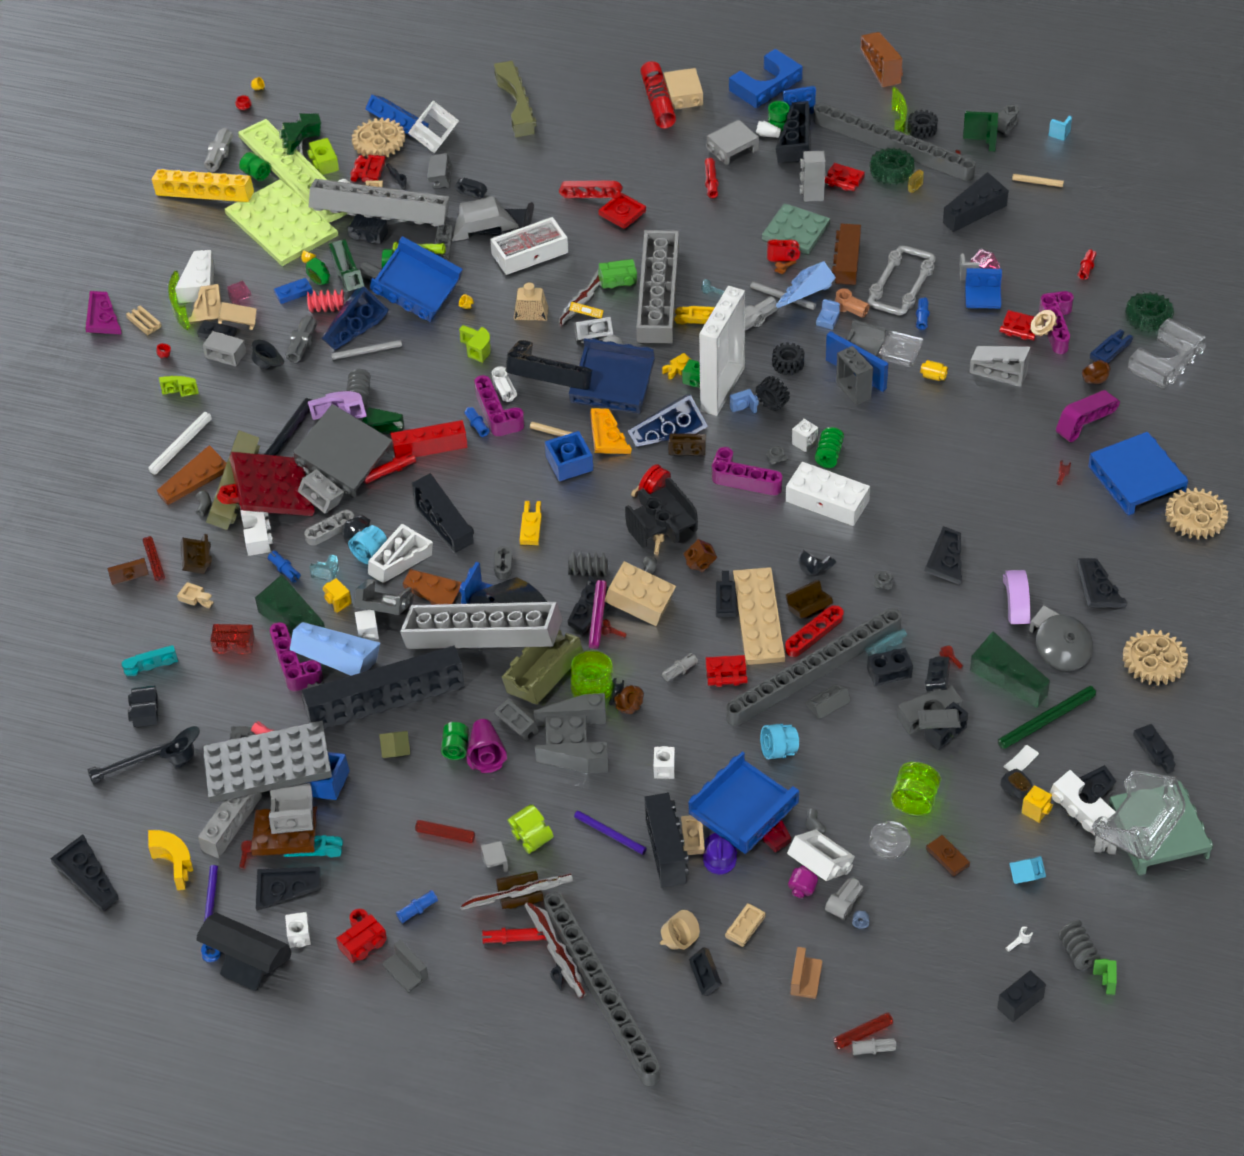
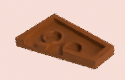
(432, 587)

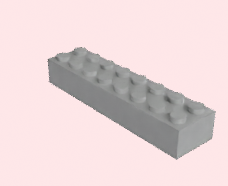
(379, 202)
(658, 287)
(482, 625)

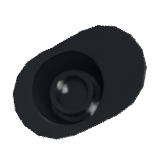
(265, 354)
(181, 747)

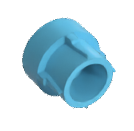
(367, 543)
(779, 741)

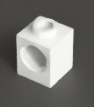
(805, 435)
(366, 624)
(664, 762)
(295, 923)

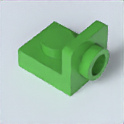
(1108, 970)

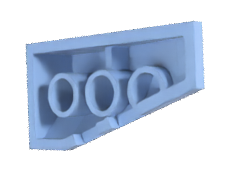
(808, 282)

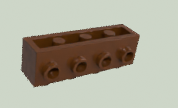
(847, 254)

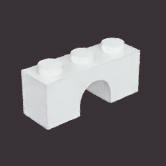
(256, 538)
(1067, 791)

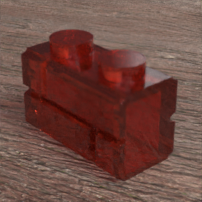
(232, 638)

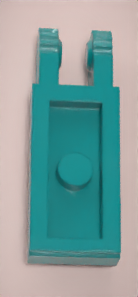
(149, 660)
(324, 846)

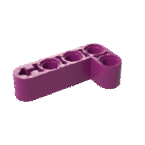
(1061, 304)
(1084, 412)
(499, 421)
(743, 476)
(295, 674)

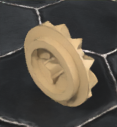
(1038, 322)

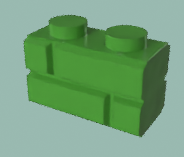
(617, 273)

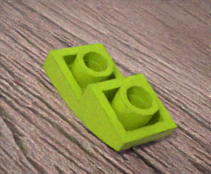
(173, 384)

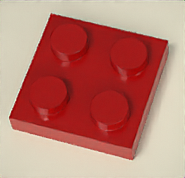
(622, 210)

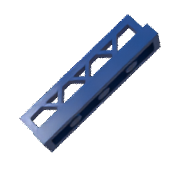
(384, 108)

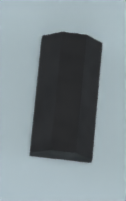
(243, 942)

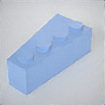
(334, 648)

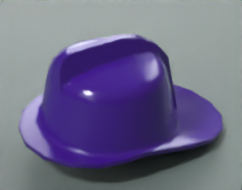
(719, 854)

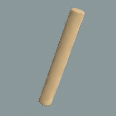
(1037, 180)
(548, 429)

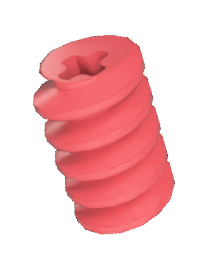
(325, 301)

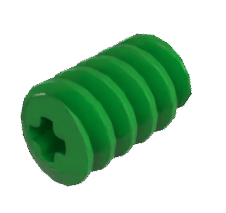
(829, 447)

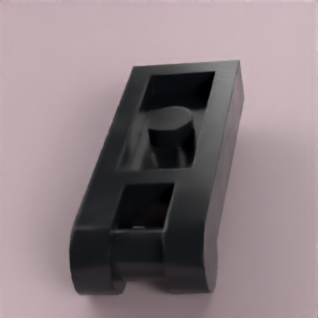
(938, 673)

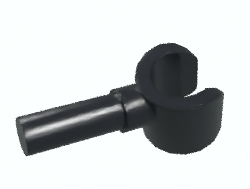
(616, 688)

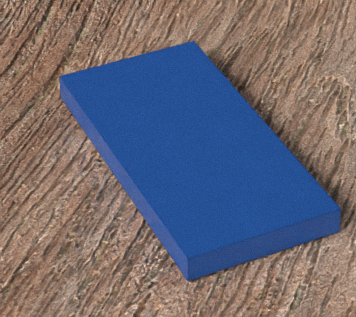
(880, 367)

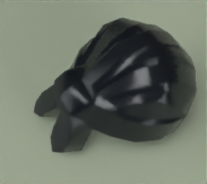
(354, 525)
(811, 565)

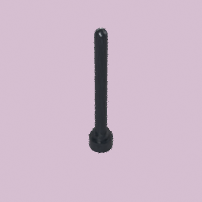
(98, 773)

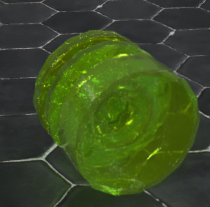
(591, 674)
(915, 788)

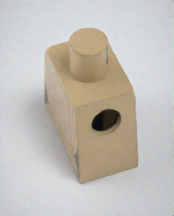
(531, 303)

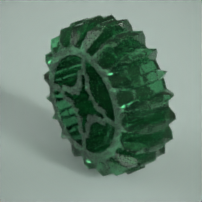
(892, 165)
(1148, 311)

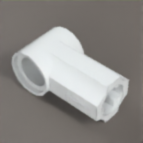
(503, 384)

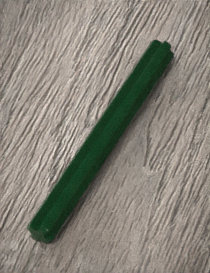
(1046, 717)

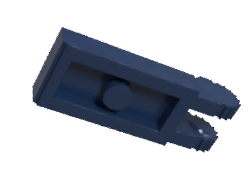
(1111, 347)

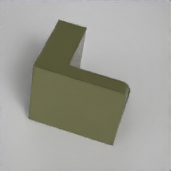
(394, 744)

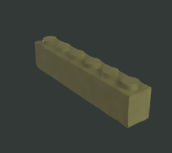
(223, 514)

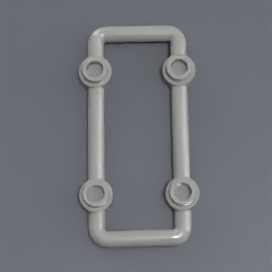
(908, 299)

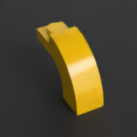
(172, 848)

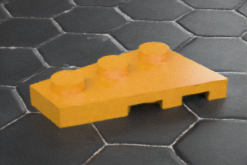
(606, 433)

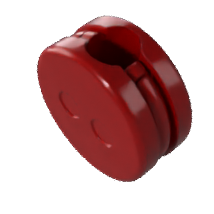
(654, 479)

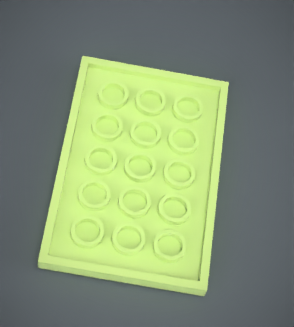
(281, 222)

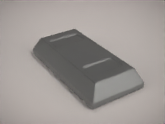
(939, 719)

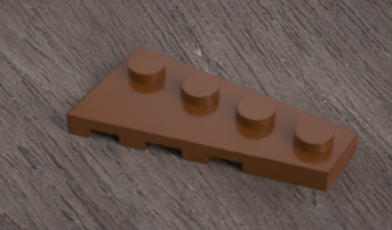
(198, 472)

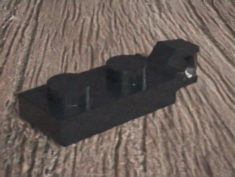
(725, 597)
(1155, 747)

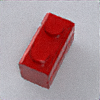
(361, 939)

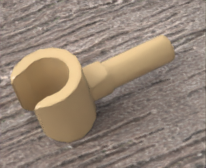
(658, 539)

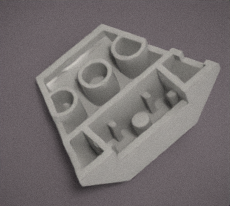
(481, 215)

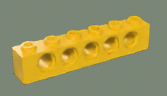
(202, 185)

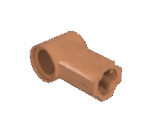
(851, 304)

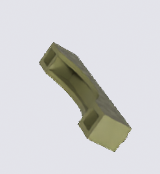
(522, 116)

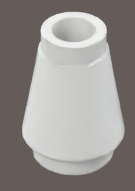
(767, 130)

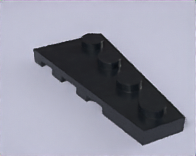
(85, 872)

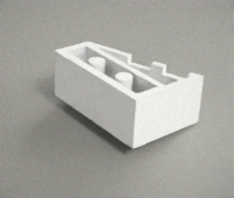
(196, 274)

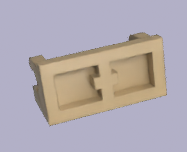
(237, 314)

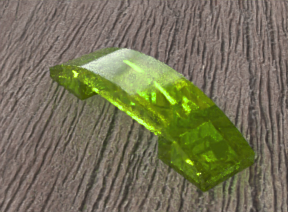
(899, 103)
(179, 312)

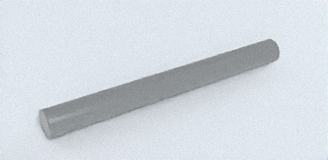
(762, 288)
(365, 350)

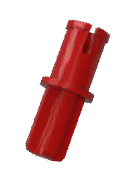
(1087, 264)

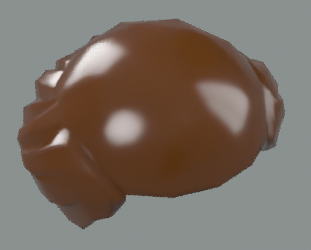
(1096, 372)
(629, 699)

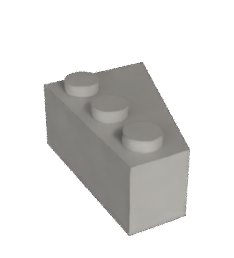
(812, 176)
(1001, 363)

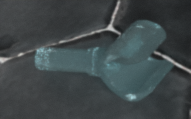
(706, 288)

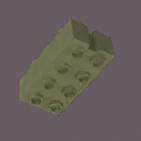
(541, 668)

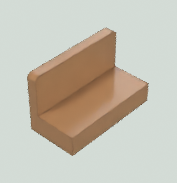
(805, 975)

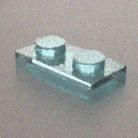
(892, 639)

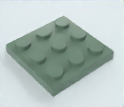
(797, 225)

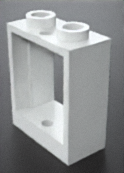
(425, 135)
(821, 855)

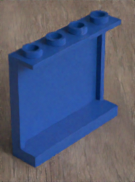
(416, 279)
(1136, 471)
(742, 803)

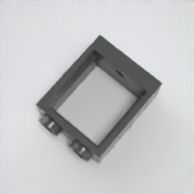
(850, 362)

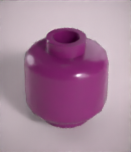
(802, 882)

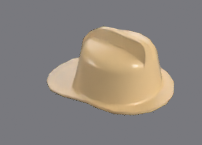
(680, 930)

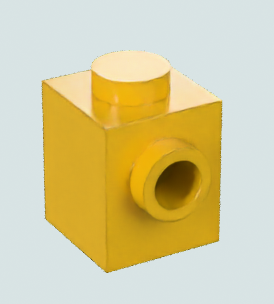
(1037, 804)

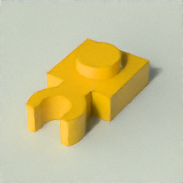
(676, 366)

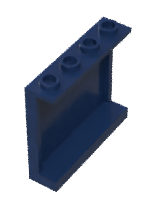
(618, 375)

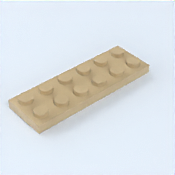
(758, 616)

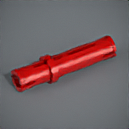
(711, 182)
(392, 466)
(512, 935)

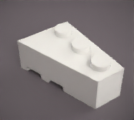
(399, 553)

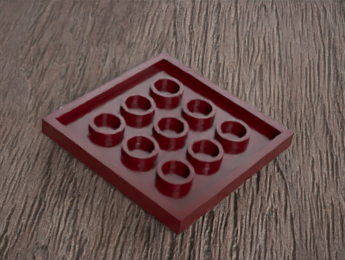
(269, 484)

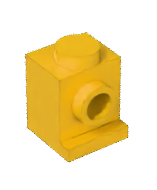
(337, 595)

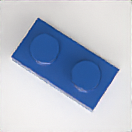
(293, 290)

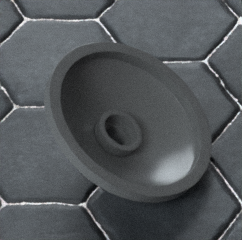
(1058, 649)

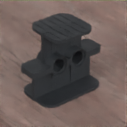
(662, 512)

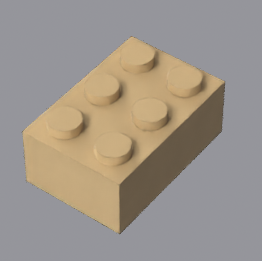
(640, 593)

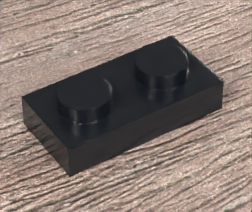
(207, 327)
(705, 971)

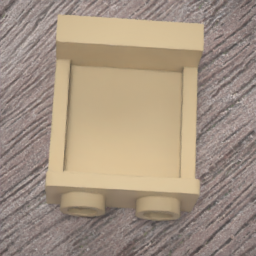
(684, 88)

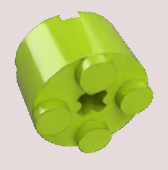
(530, 828)

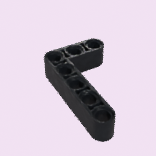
(524, 364)

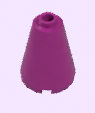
(485, 748)

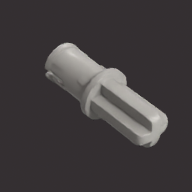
(680, 667)
(873, 1046)

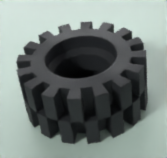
(917, 118)
(788, 366)
(772, 393)

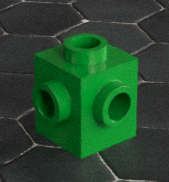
(691, 373)

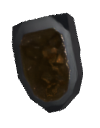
(1016, 783)

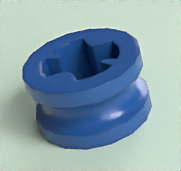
(209, 958)

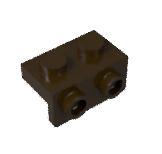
(687, 444)
(195, 554)
(808, 599)
(508, 882)

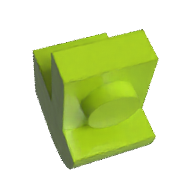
(476, 341)

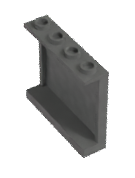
(342, 449)

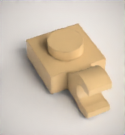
(192, 594)

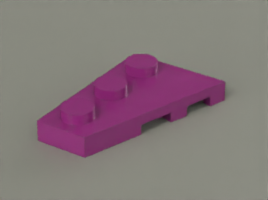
(101, 314)

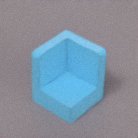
(1059, 129)
(1027, 869)

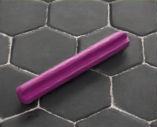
(597, 614)

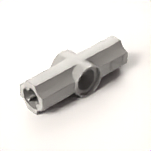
(218, 149)
(756, 314)

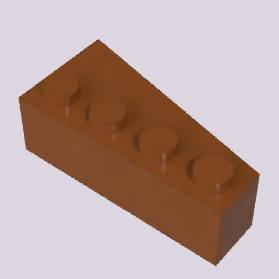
(882, 58)

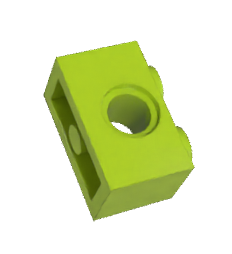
(323, 156)

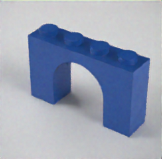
(759, 92)

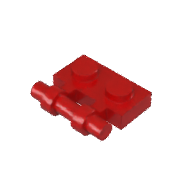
(372, 168)
(844, 177)
(1018, 325)
(726, 666)

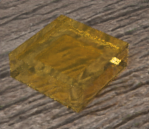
(915, 181)

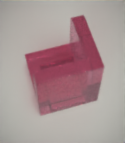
(986, 260)
(238, 292)

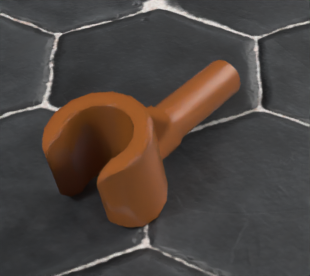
(781, 268)

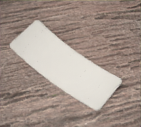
(1022, 759)

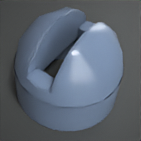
(861, 924)

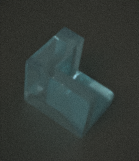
(325, 571)

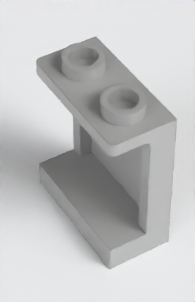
(731, 140)
(291, 809)

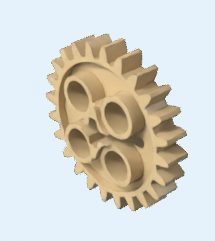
(378, 137)
(1196, 513)
(1155, 657)

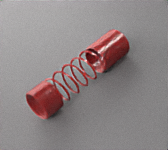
(662, 105)

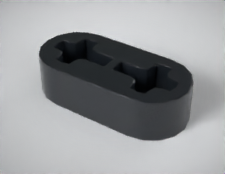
(471, 188)

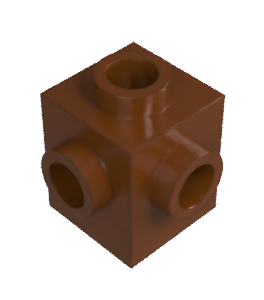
(700, 556)

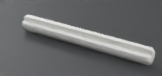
(180, 442)

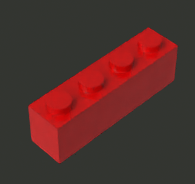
(430, 439)

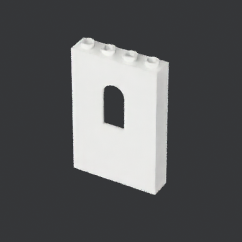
(722, 350)

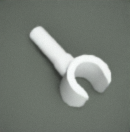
(1022, 938)

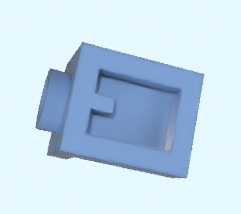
(829, 314)
(744, 400)

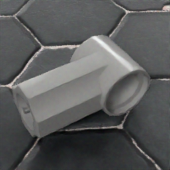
(842, 902)

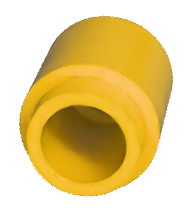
(934, 370)

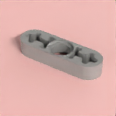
(316, 529)

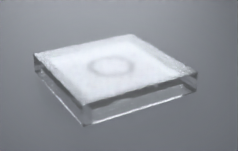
(900, 348)

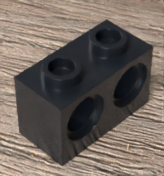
(889, 666)
(941, 736)

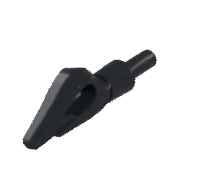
(398, 177)
(559, 981)

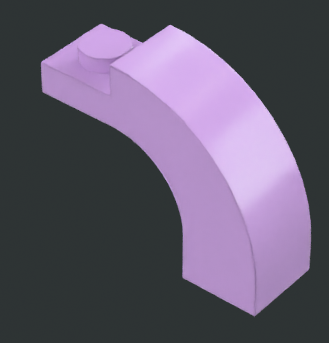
(346, 400)
(1018, 596)

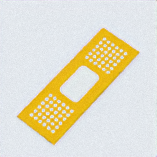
(583, 309)

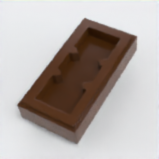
(128, 571)
(948, 855)

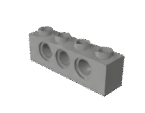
(226, 823)

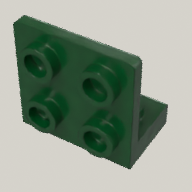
(981, 127)

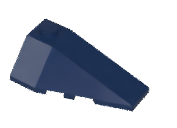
(355, 317)
(676, 418)

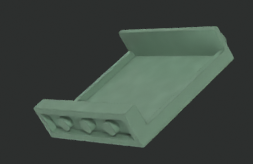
(1184, 840)

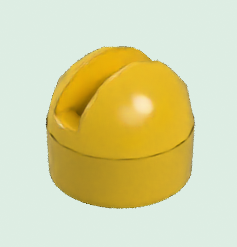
(257, 84)
(307, 256)
(466, 301)

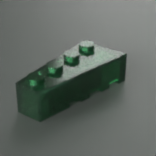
(285, 605)
(1009, 670)

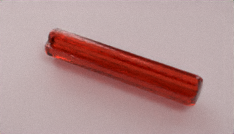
(153, 558)
(445, 831)
(863, 1030)

